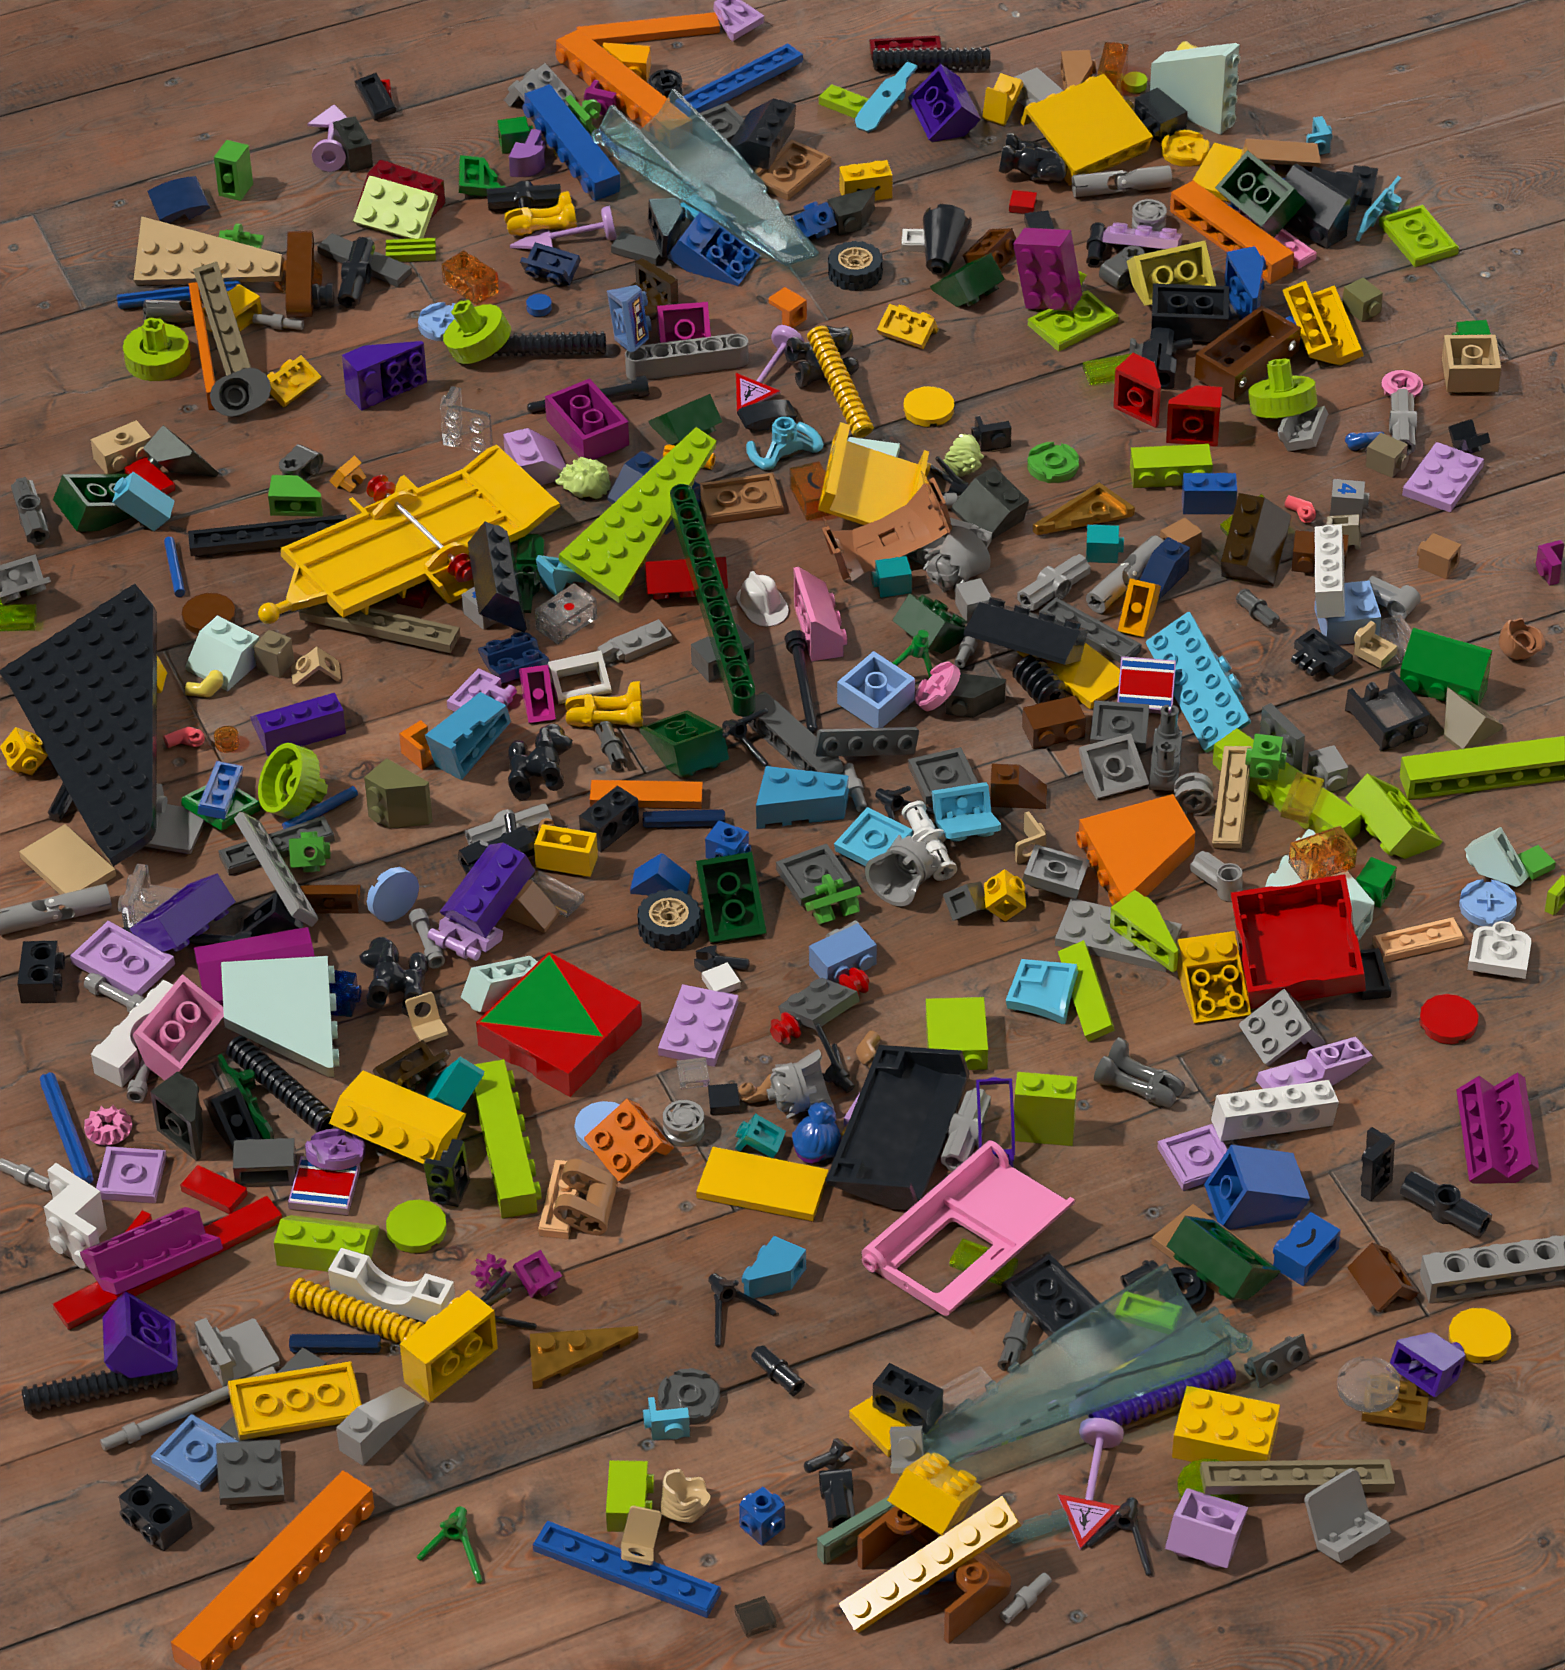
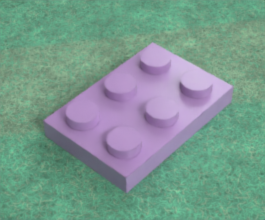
(1142, 236)
(1443, 477)
(122, 959)
(698, 1024)

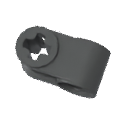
(1116, 270)
(301, 462)

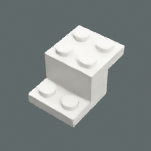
(73, 1215)

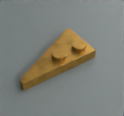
(1090, 507)
(565, 1350)

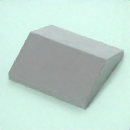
(1112, 766)

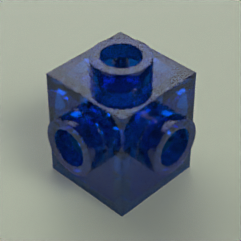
(346, 991)

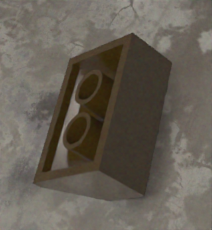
(1255, 540)

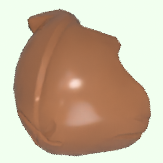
(1520, 640)

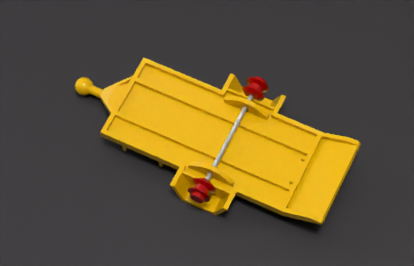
(411, 537)

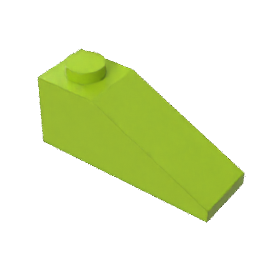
(1142, 924)

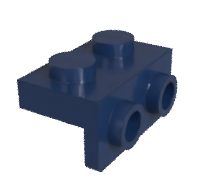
(551, 264)

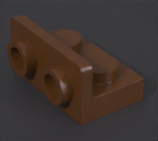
(995, 241)

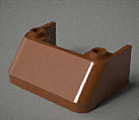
(980, 1577)

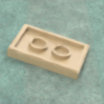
(67, 861)

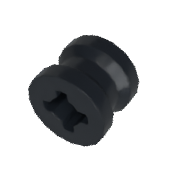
(323, 295)

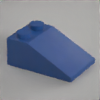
(1245, 279)

